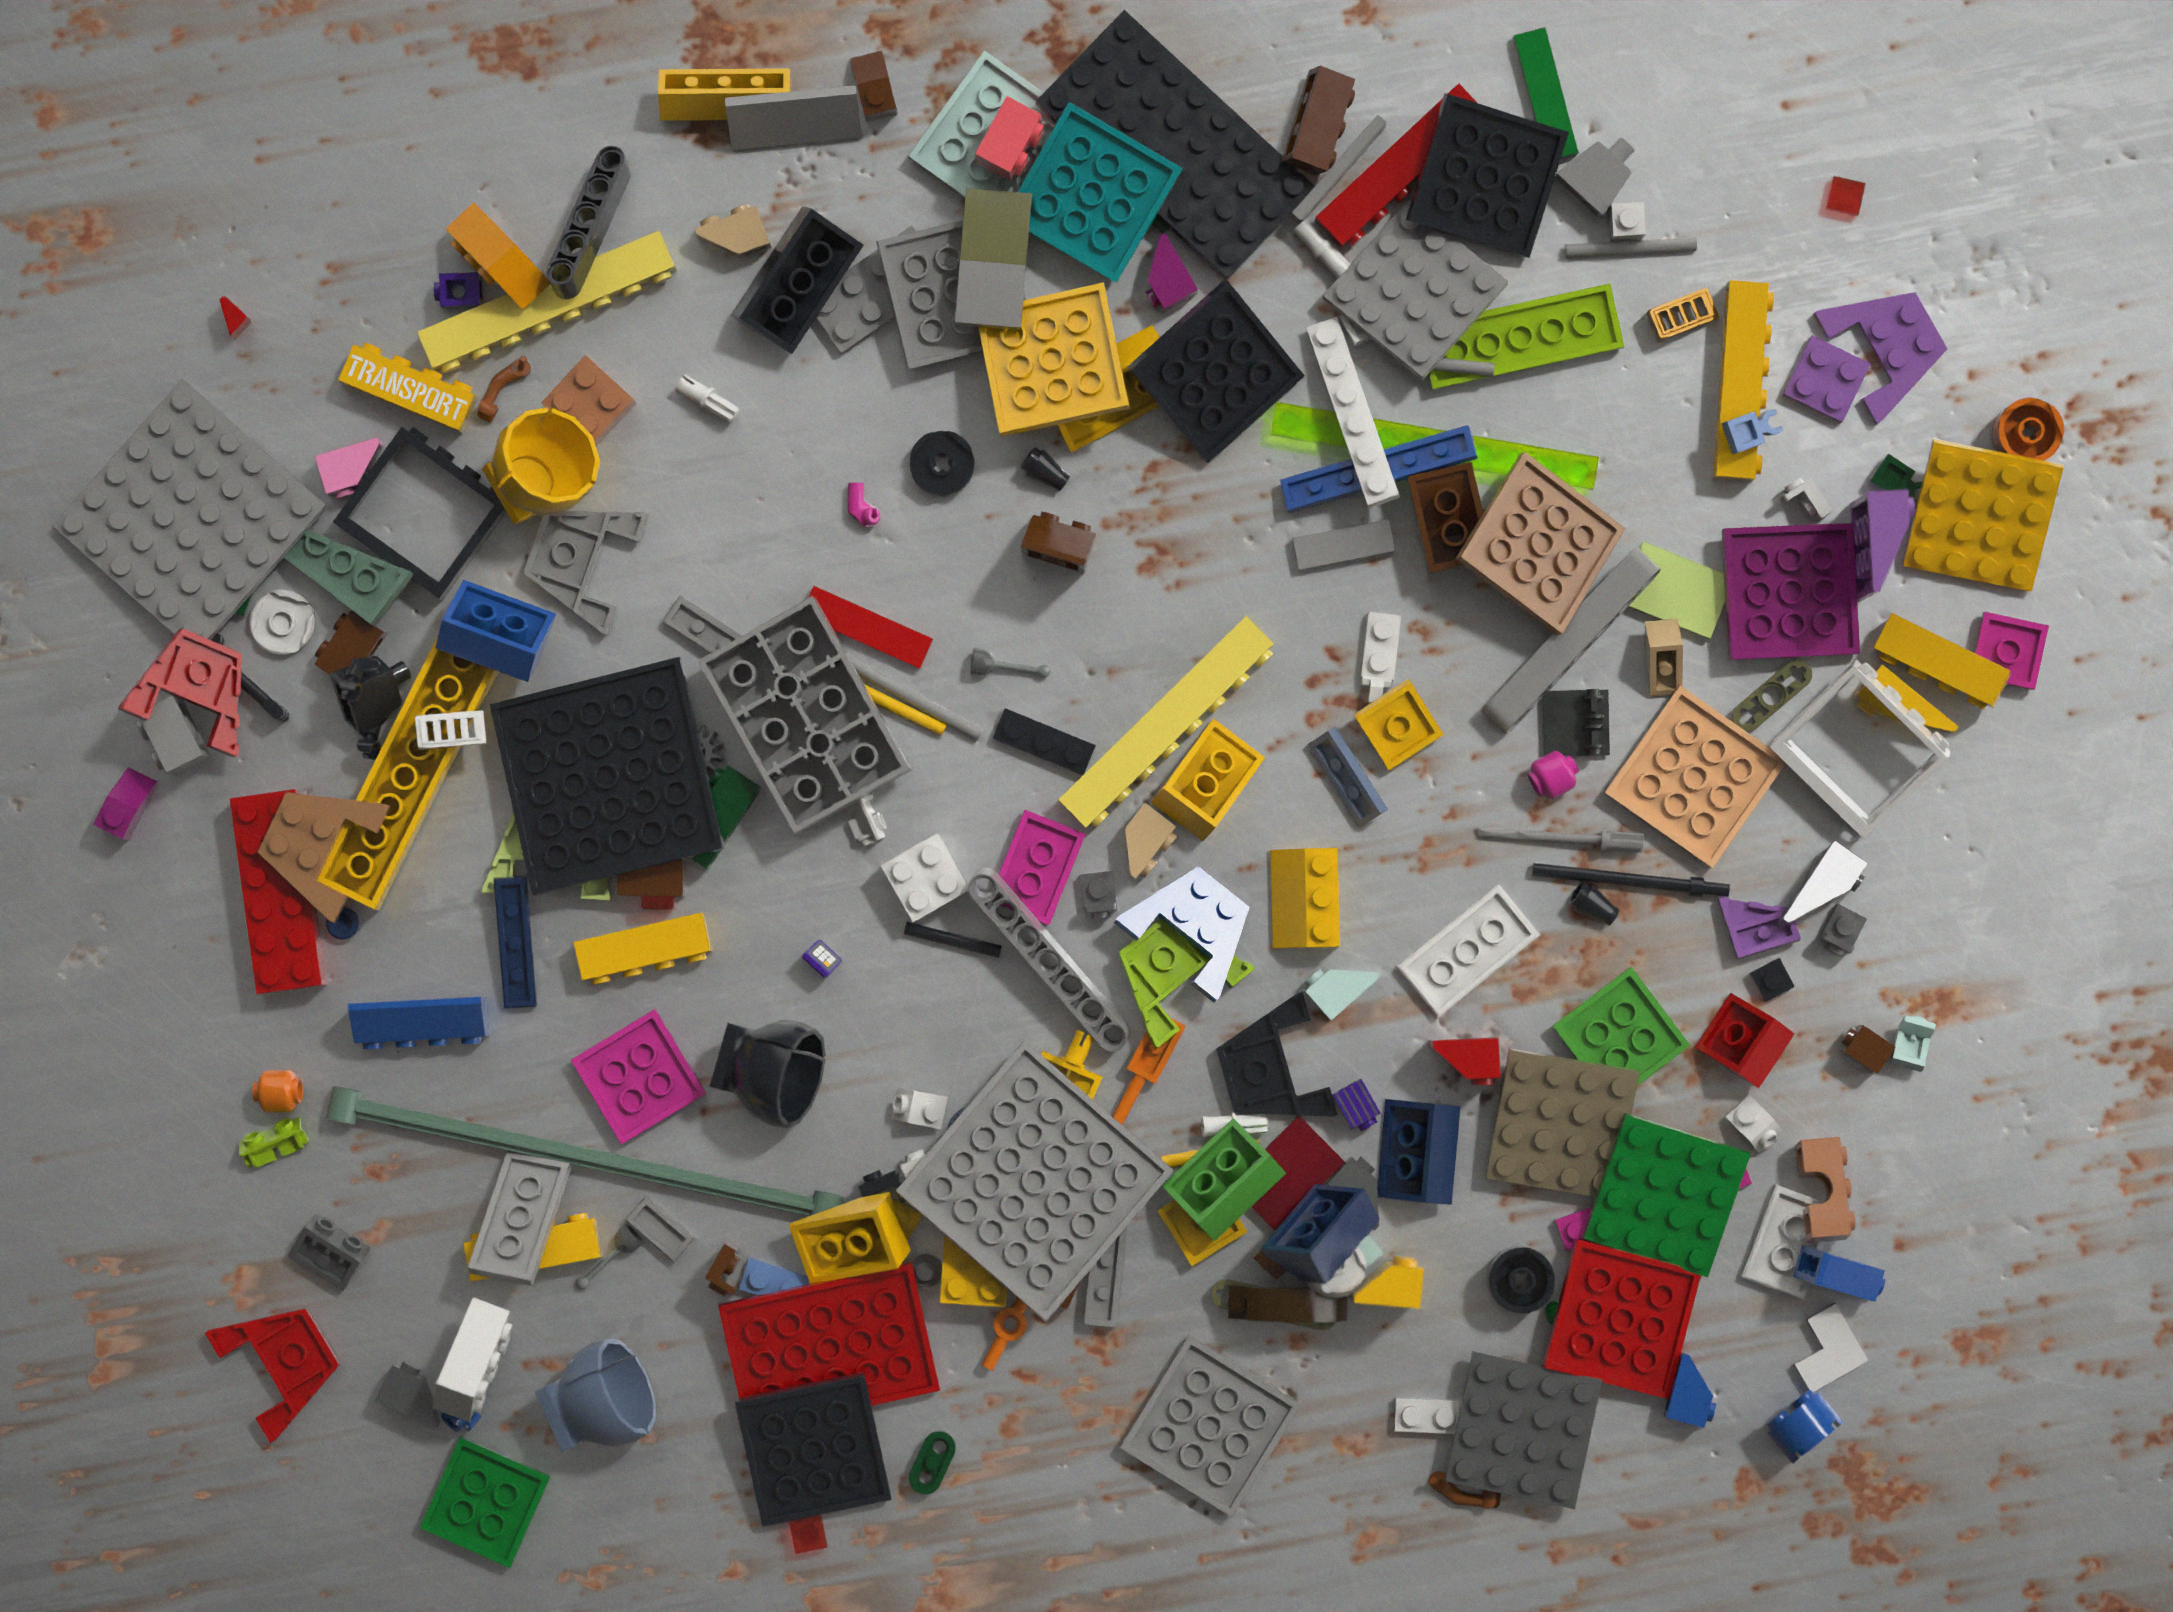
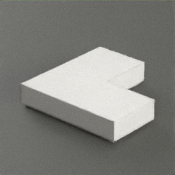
(1838, 1353)

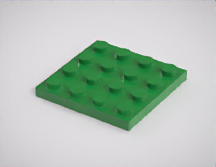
(1666, 1194)

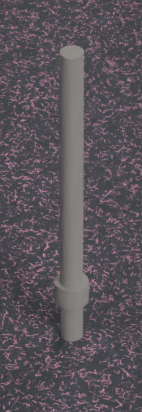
(916, 699)

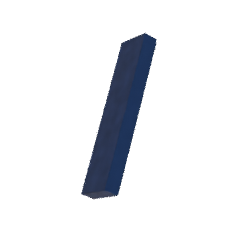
(515, 941)

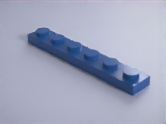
(1404, 460)

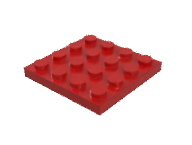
(1621, 1319)

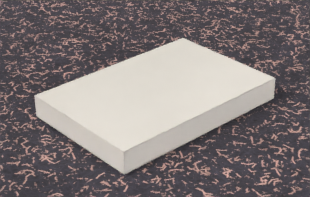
(1780, 1243)

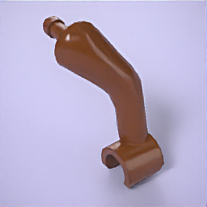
(513, 372)
(1452, 1493)

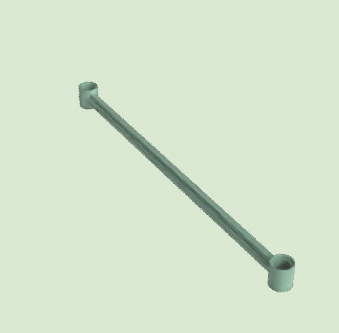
(347, 1105)

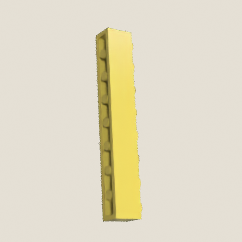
(504, 322)
(1165, 722)

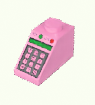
(347, 467)

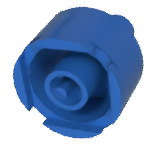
(1804, 1426)

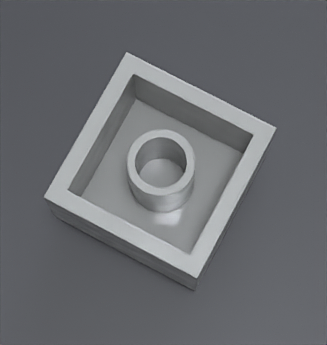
(174, 737)

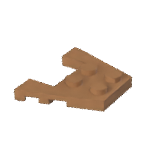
(304, 838)

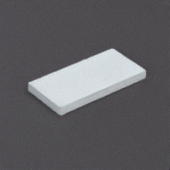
(1468, 950)

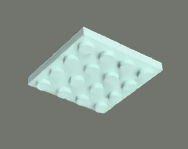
(957, 131)

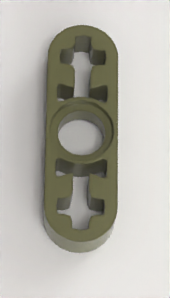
(1795, 686)

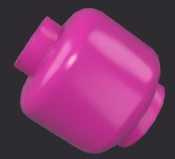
(1553, 775)

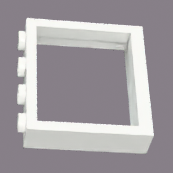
(1825, 786)

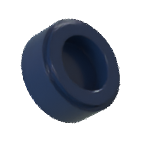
(345, 926)

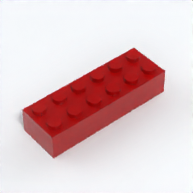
(278, 917)

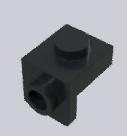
(877, 1182)

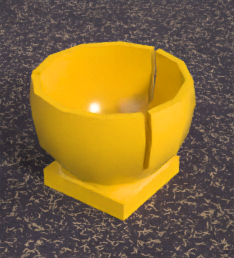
(542, 465)

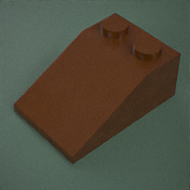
(1445, 513)
(1058, 542)

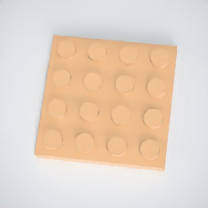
(1695, 776)

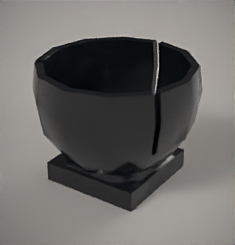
(768, 1071)

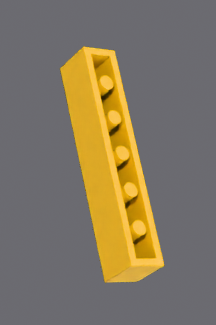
(1742, 373)

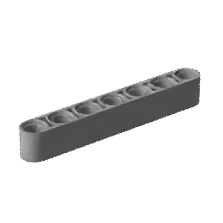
(1564, 650)
(1052, 975)

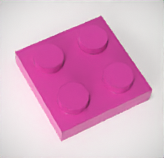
(2013, 645)

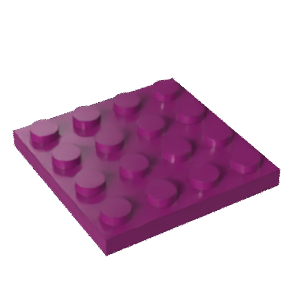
(1790, 591)

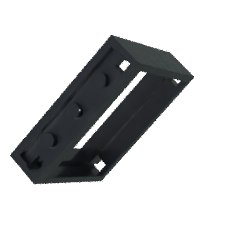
(443, 459)

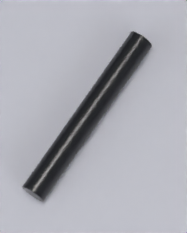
(953, 939)

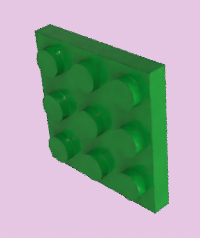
(485, 1502)

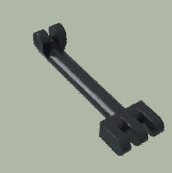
(269, 704)

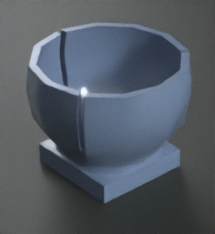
(599, 1404)

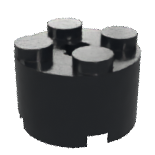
(1539, 1279)

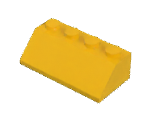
(1084, 431)

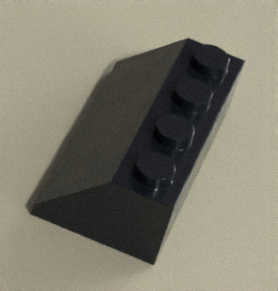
(797, 279)

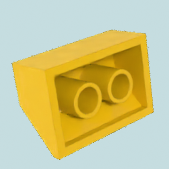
(1305, 898)
(1392, 1284)

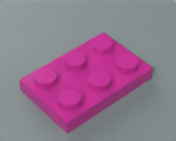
(1040, 863)

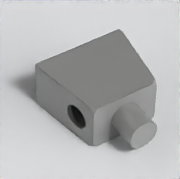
(1597, 175)

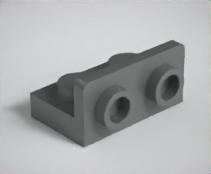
(329, 1251)

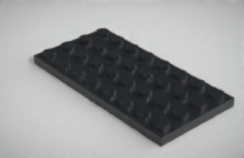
(1231, 177)

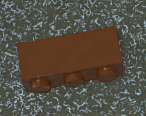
(1319, 120)

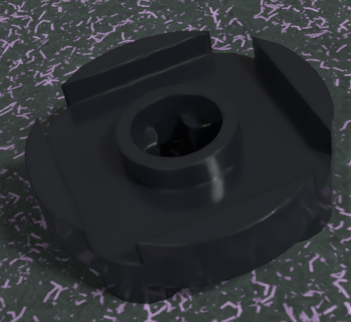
(923, 464)

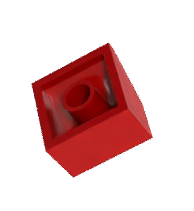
(1745, 1040)
(1471, 1058)

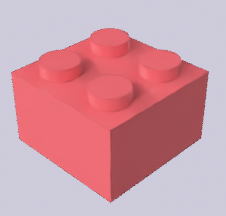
(1009, 139)

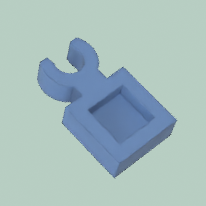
(1748, 430)

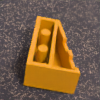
(496, 256)

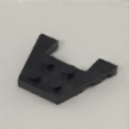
(1259, 1072)

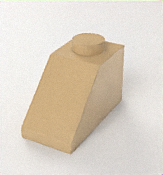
(1663, 656)

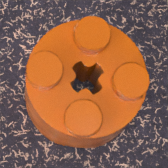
(2033, 414)

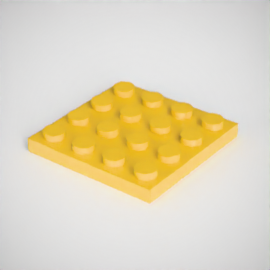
(1058, 364)
(1982, 515)

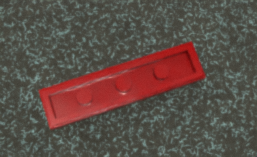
(873, 629)

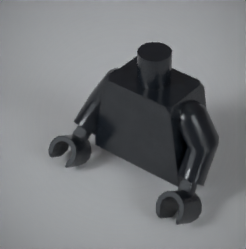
(367, 696)

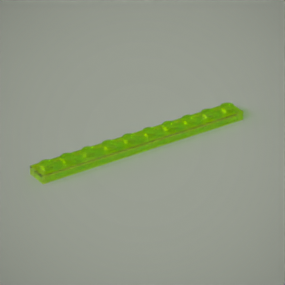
(1493, 454)

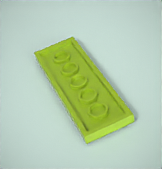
(1537, 334)

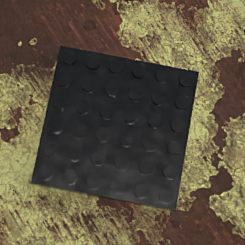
(607, 776)

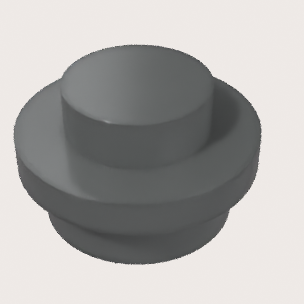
(927, 1270)

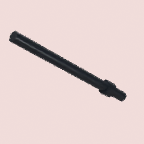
(1694, 887)

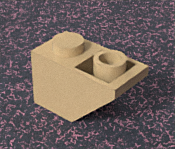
(736, 234)
(1144, 837)

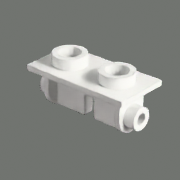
(867, 823)

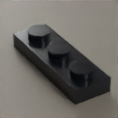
(1044, 741)

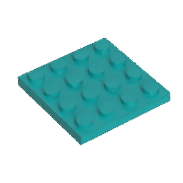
(1096, 191)

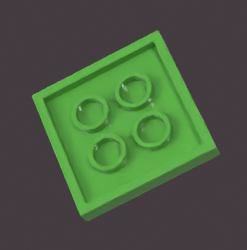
(1622, 1028)

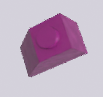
(1168, 278)
(126, 804)

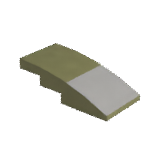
(993, 259)

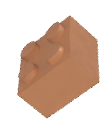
(591, 399)

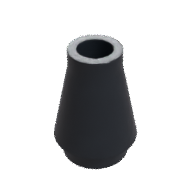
(1044, 468)
(1592, 903)

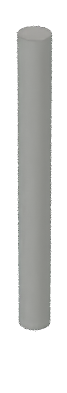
(1631, 247)

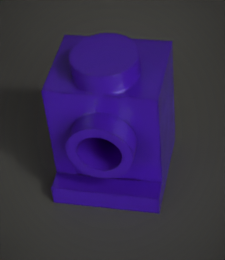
(449, 281)

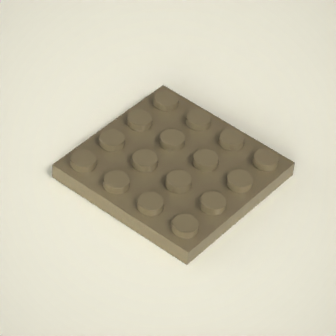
(1558, 1121)

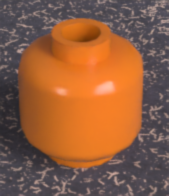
(278, 1091)

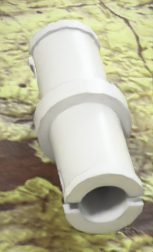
(1321, 248)

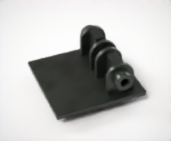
(1576, 722)

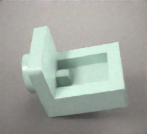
(1912, 1042)

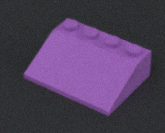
(1878, 529)

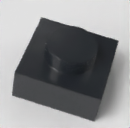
(1772, 979)

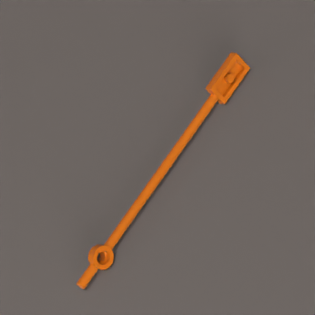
(1146, 1065)

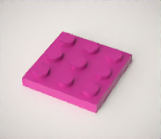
(638, 1076)

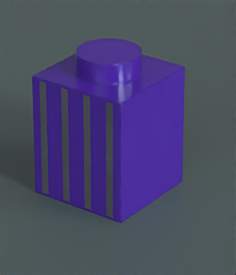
(1357, 1105)

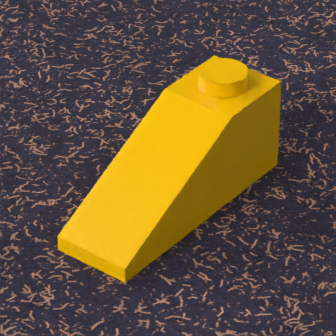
(1871, 705)

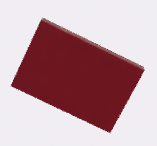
(1306, 1163)

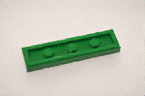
(1544, 84)

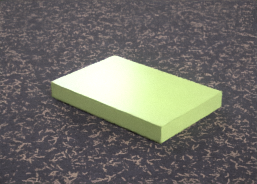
(1682, 592)

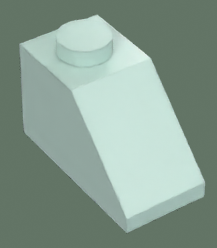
(1337, 989)

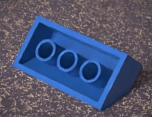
(419, 1020)

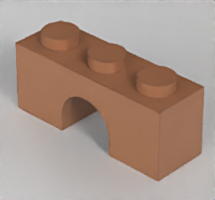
(1825, 1161)

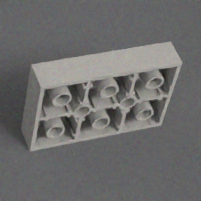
(804, 715)

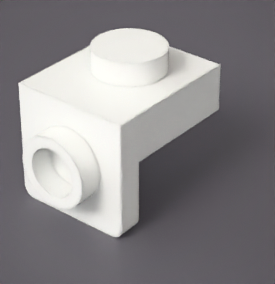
(919, 1108)
(1754, 1124)

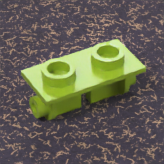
(285, 1134)

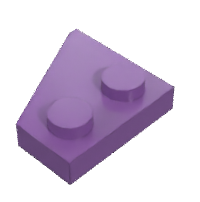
(1753, 927)

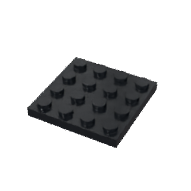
(1487, 175)
(1216, 371)
(813, 1449)

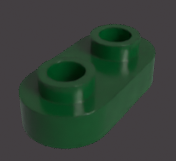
(932, 1462)

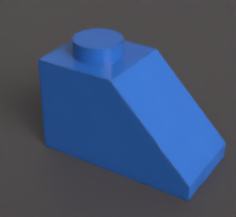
(1690, 1396)

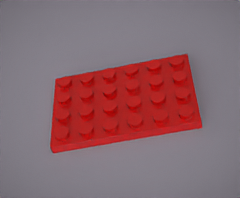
(834, 1331)

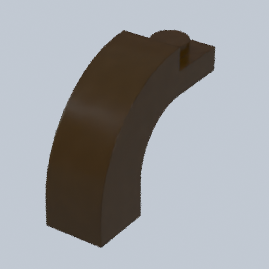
(1284, 1305)

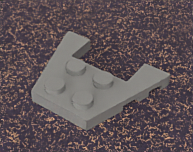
(567, 554)

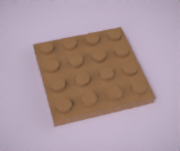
(1540, 543)

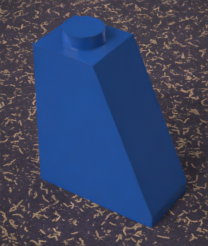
(1839, 1273)

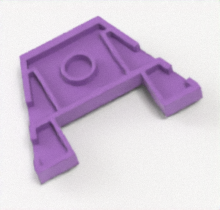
(1899, 337)

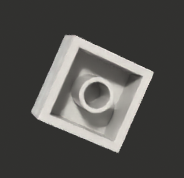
(925, 877)

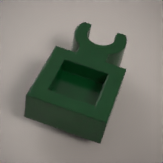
(1895, 476)

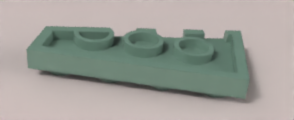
(350, 575)

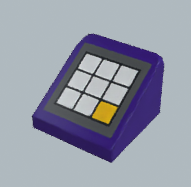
(822, 958)

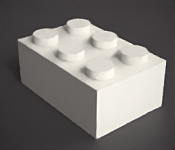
(473, 1360)

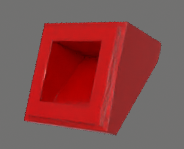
(234, 317)

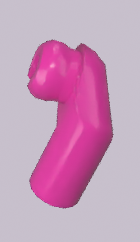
(860, 509)

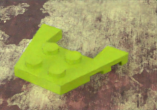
(1158, 966)

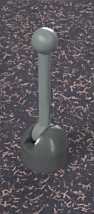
(984, 662)
(625, 1241)

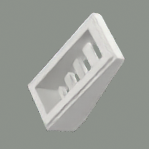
(422, 732)

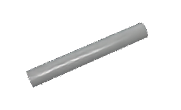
(1461, 366)

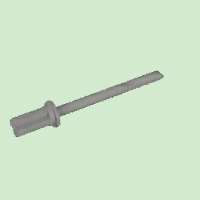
(1608, 840)

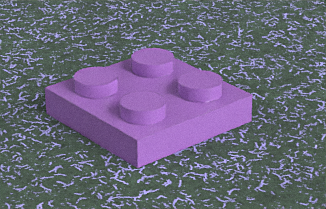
(1826, 379)

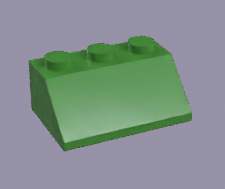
(1224, 1179)

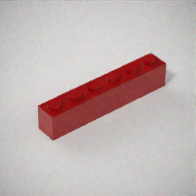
(1381, 182)

